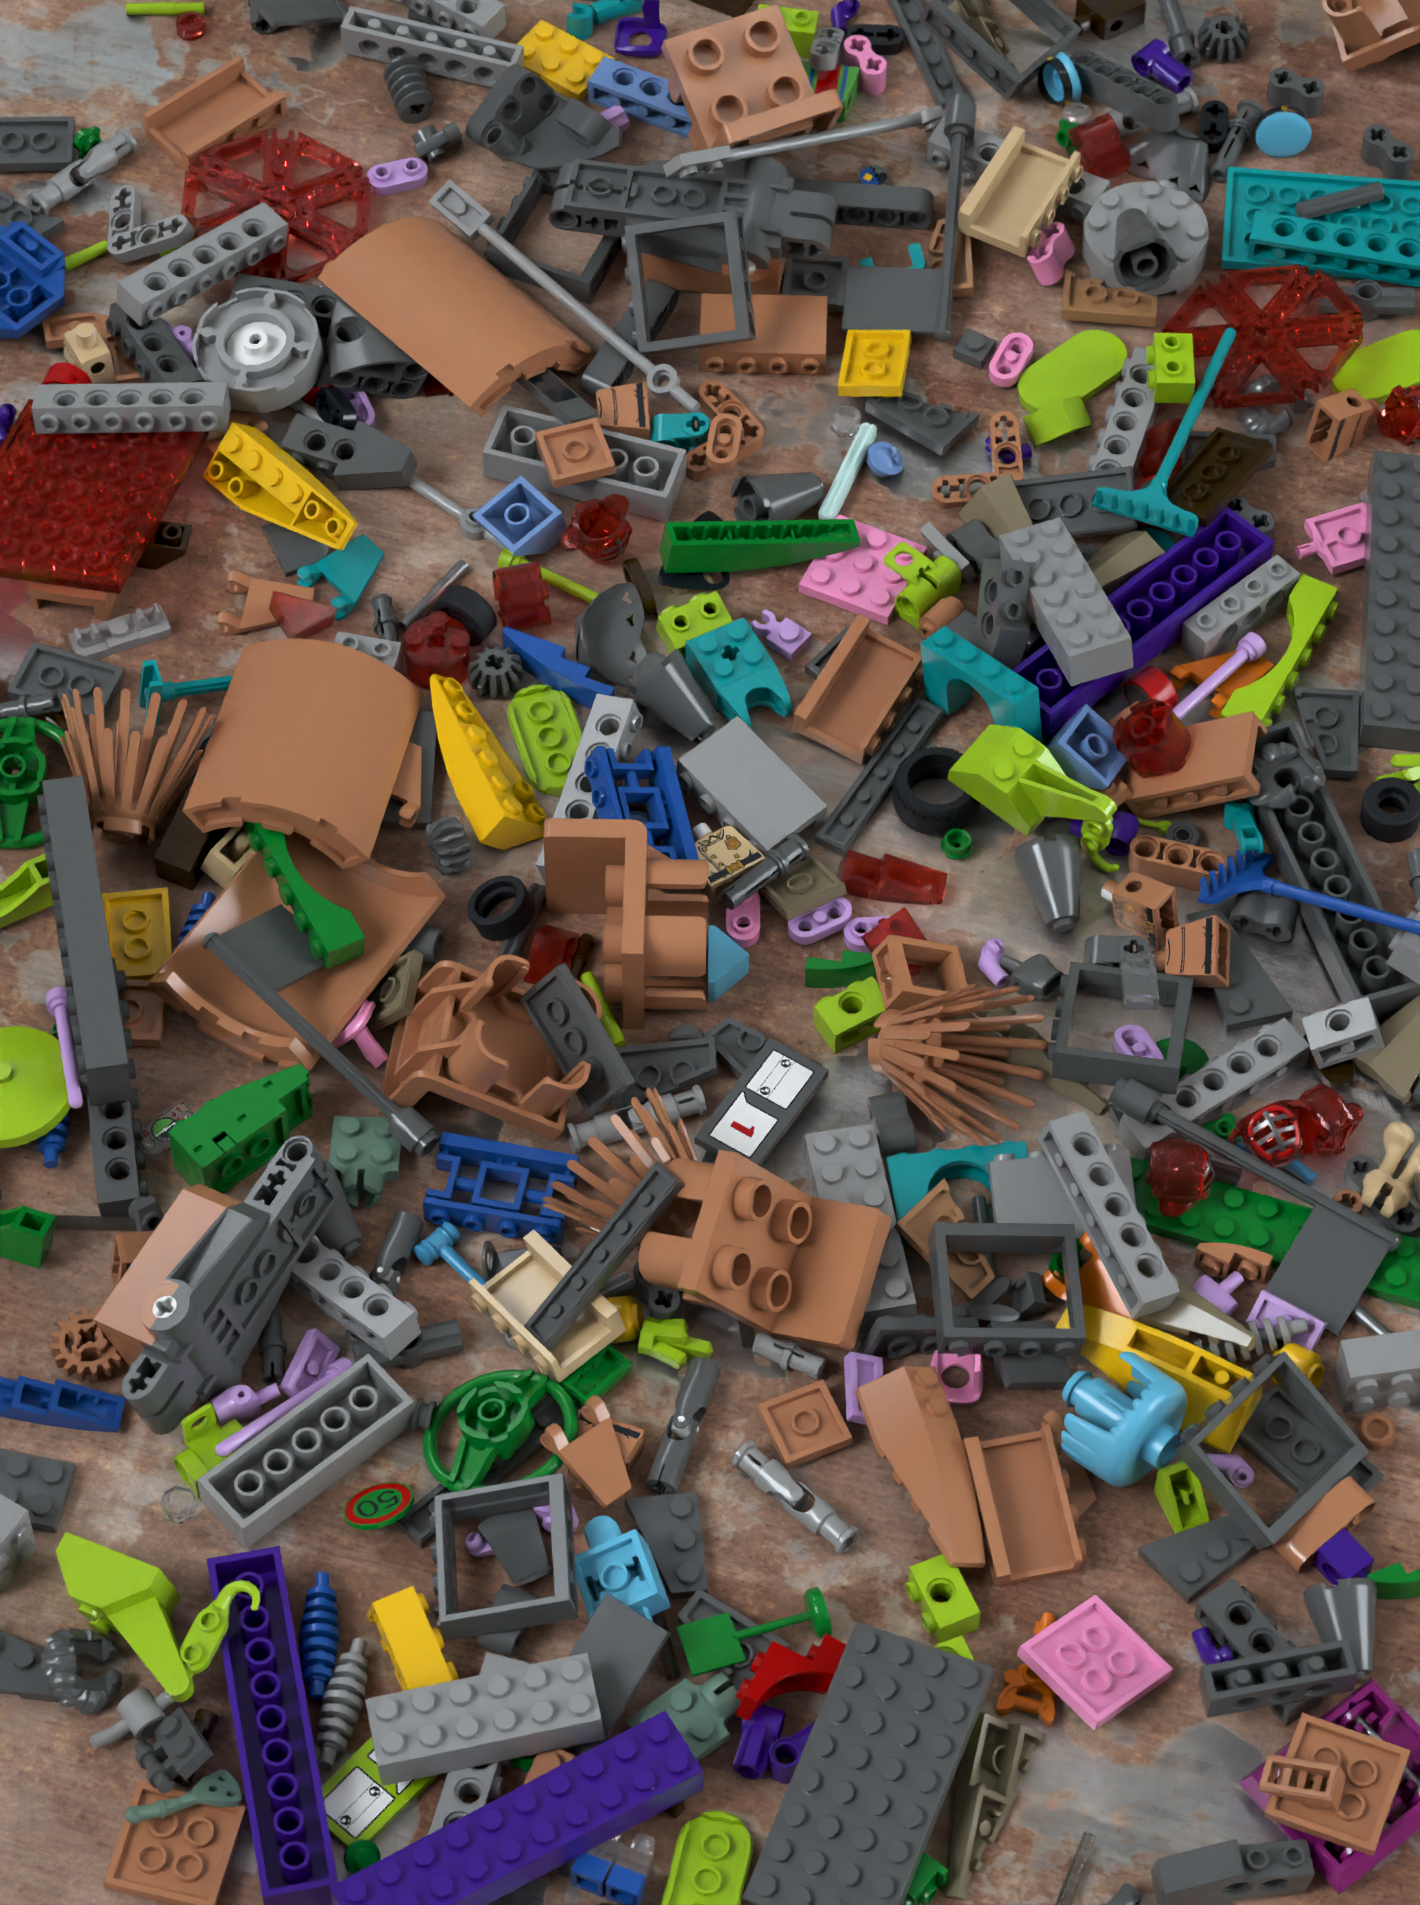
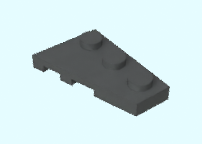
(675, 1539)
(705, 1606)
(22, 1670)

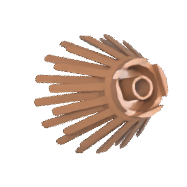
(115, 780)
(917, 1050)
(677, 1218)

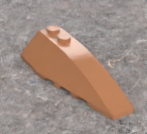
(923, 1444)

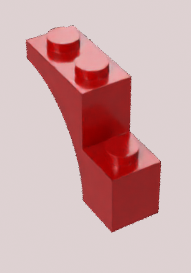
(787, 1671)

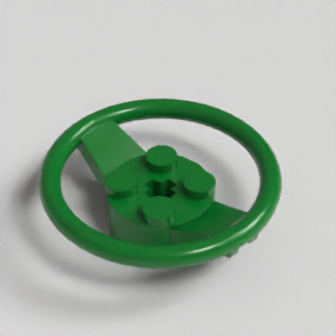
(21, 790)
(493, 1424)

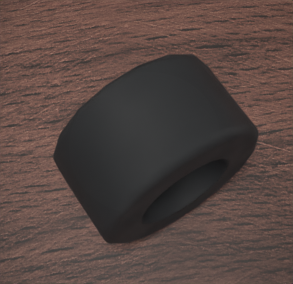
(1387, 826)

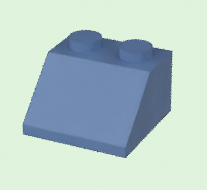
(522, 519)
(1087, 750)

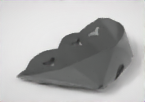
(1173, 156)
(605, 636)

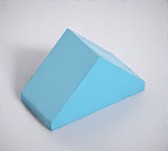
(726, 963)

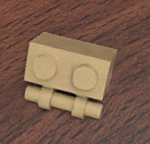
(228, 856)

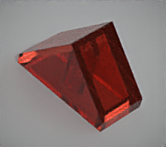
(300, 616)
(549, 949)

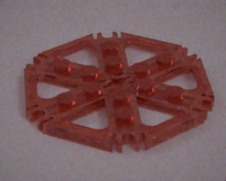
(297, 201)
(1277, 322)

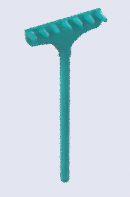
(1152, 503)

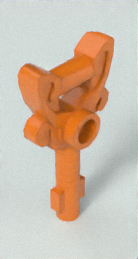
(1027, 1680)

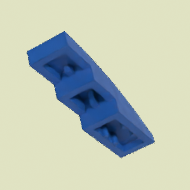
(549, 665)
(60, 1404)

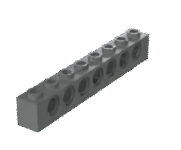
(117, 1195)

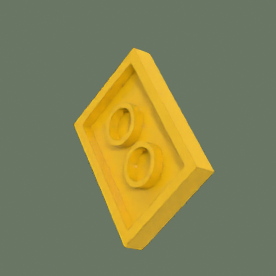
(560, 59)
(874, 363)
(139, 930)

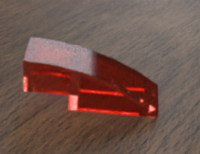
(891, 879)

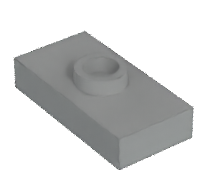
(945, 548)

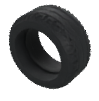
(925, 816)

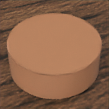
(1376, 1432)

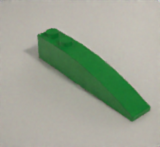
(752, 544)

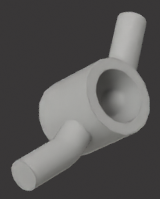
(140, 1716)

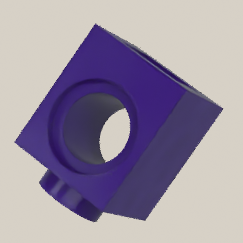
(1342, 1558)

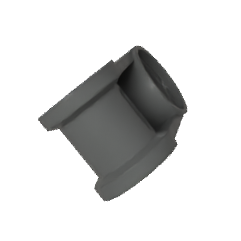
(1106, 949)

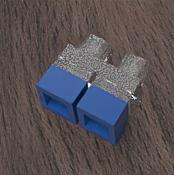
(616, 1869)

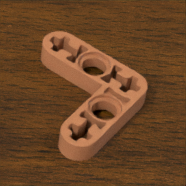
(728, 403)
(999, 469)

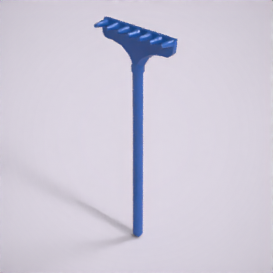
(1251, 876)

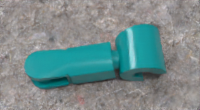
(583, 15)
(1241, 819)

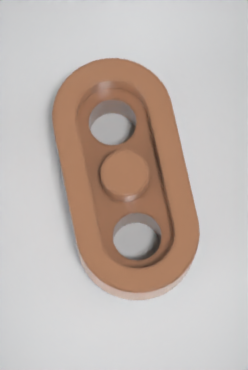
(721, 448)

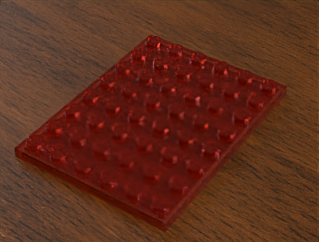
(85, 502)

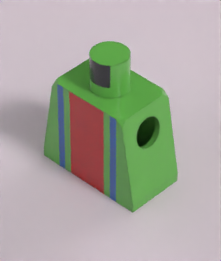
(842, 78)

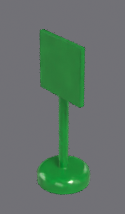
(715, 1644)

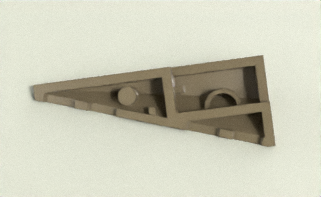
(982, 20)
(997, 507)
(1119, 561)
(1037, 1059)
(1399, 1061)
(1196, 1314)
(985, 1792)

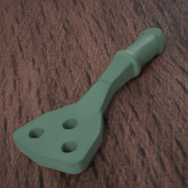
(220, 1782)

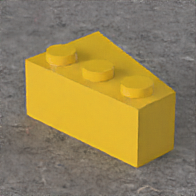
(410, 1640)

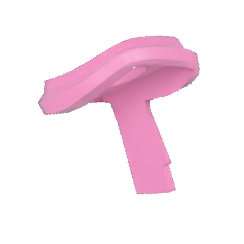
(357, 1030)
(973, 1365)

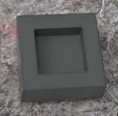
(974, 349)

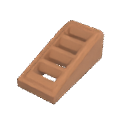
(1333, 1773)

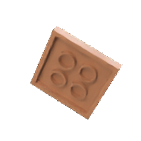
(1371, 1783)
(177, 1856)

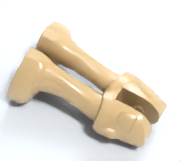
(1397, 1142)

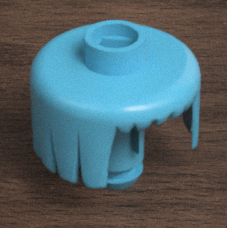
(1121, 1433)

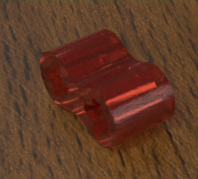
(1158, 442)

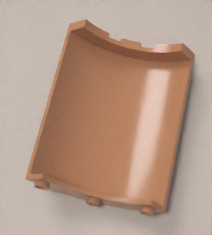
(452, 310)
(307, 746)
(383, 901)

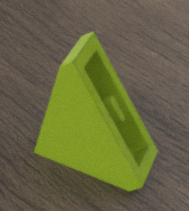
(1057, 420)
(1181, 1497)

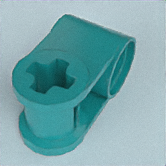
(679, 429)

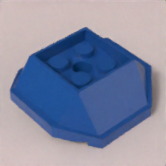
(29, 279)

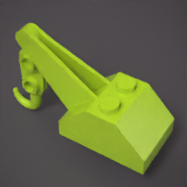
(1025, 784)
(137, 1602)

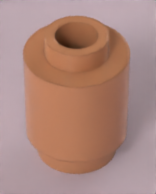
(940, 615)

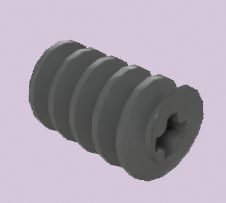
(408, 89)

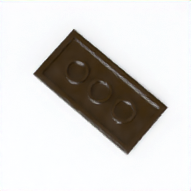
(1216, 473)

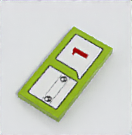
(358, 1802)

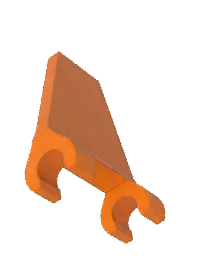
(1200, 670)
(1095, 1282)

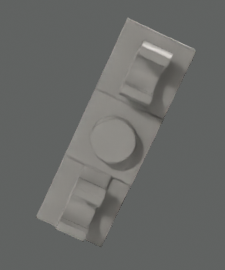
(120, 633)

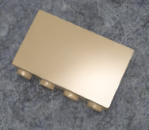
(1018, 194)
(520, 1290)

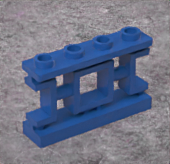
(662, 798)
(502, 1163)

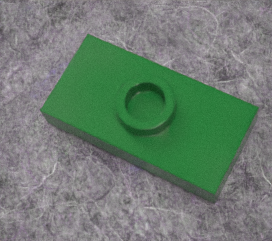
(597, 1375)

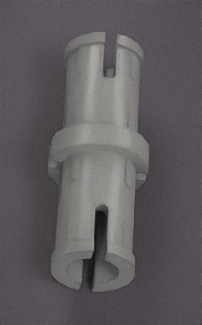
(788, 1355)

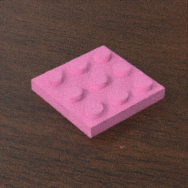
(858, 577)
(1094, 1662)

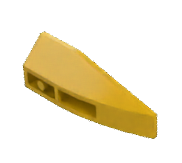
(277, 487)
(482, 773)
(1197, 1370)

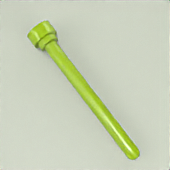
(553, 579)

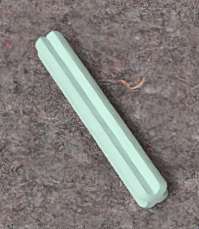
(848, 472)

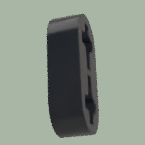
(878, 37)
(1209, 126)
(335, 408)

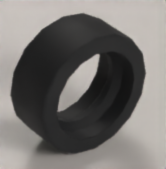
(468, 609)
(491, 894)

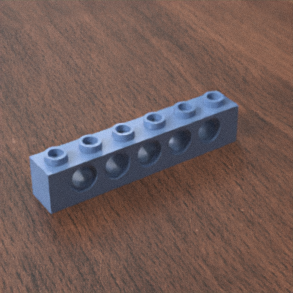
(639, 94)

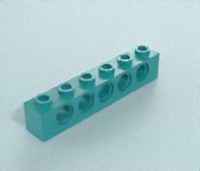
(1335, 248)

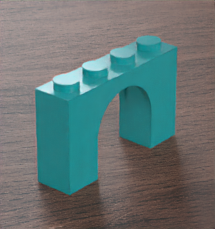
(955, 665)
(915, 1175)

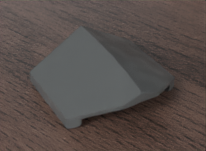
(292, 548)

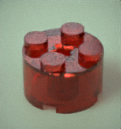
(1101, 147)
(521, 596)
(438, 647)
(1152, 739)

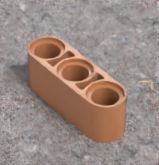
(1164, 854)
(1338, 1509)

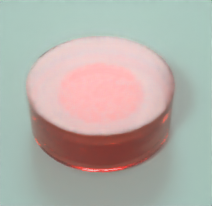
(190, 26)

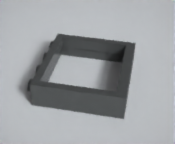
(983, 57)
(739, 279)
(580, 287)
(1109, 1067)
(1005, 1239)
(1316, 1409)
(493, 1500)

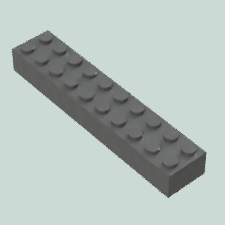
(1391, 606)
(1320, 857)
(84, 941)

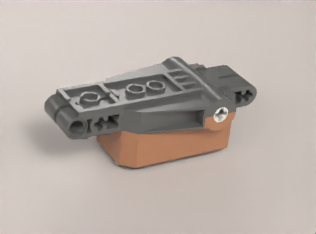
(776, 218)
(211, 1282)

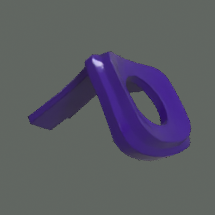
(648, 25)

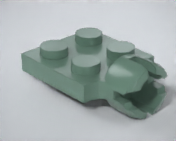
(364, 1157)
(697, 1712)

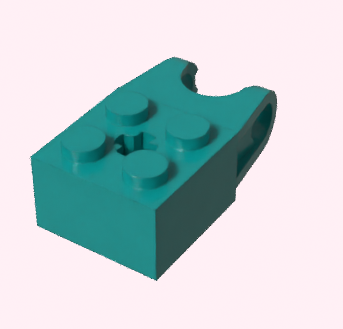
(736, 672)

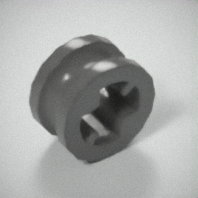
(423, 1414)

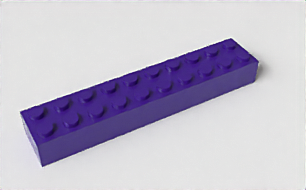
(1154, 609)
(274, 1734)
(536, 1824)

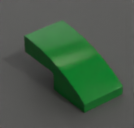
(836, 974)
(1395, 1583)

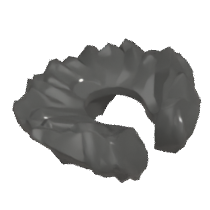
(1258, 419)
(1284, 757)
(60, 1669)

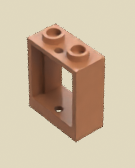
(894, 977)

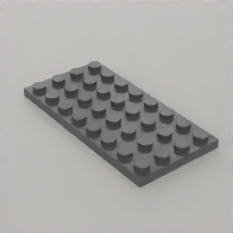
(871, 1774)

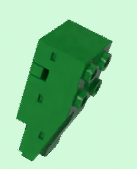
(240, 1129)

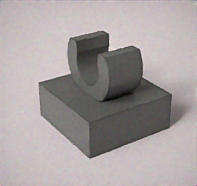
(1029, 1296)

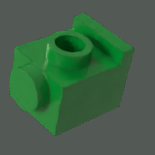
(926, 1881)

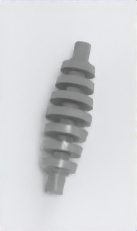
(1284, 1330)
(342, 1703)

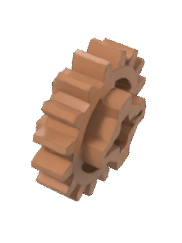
(88, 1346)

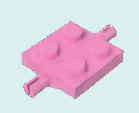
(1337, 538)

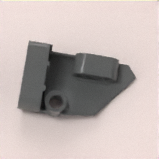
(537, 126)
(366, 359)

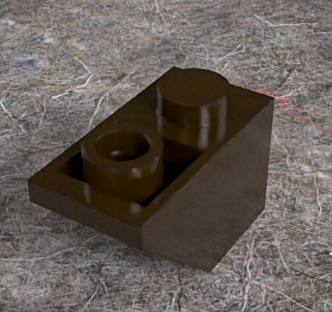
(165, 545)

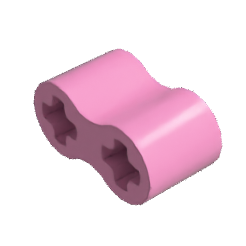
(871, 66)
(1051, 254)

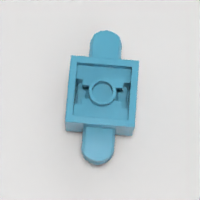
(619, 1567)

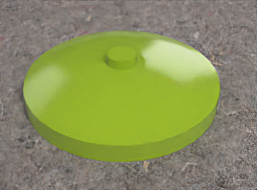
(30, 1085)

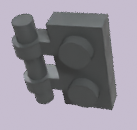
(181, 1742)

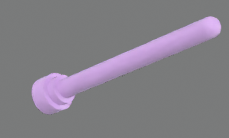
(1249, 649)
(58, 1007)
(259, 1425)

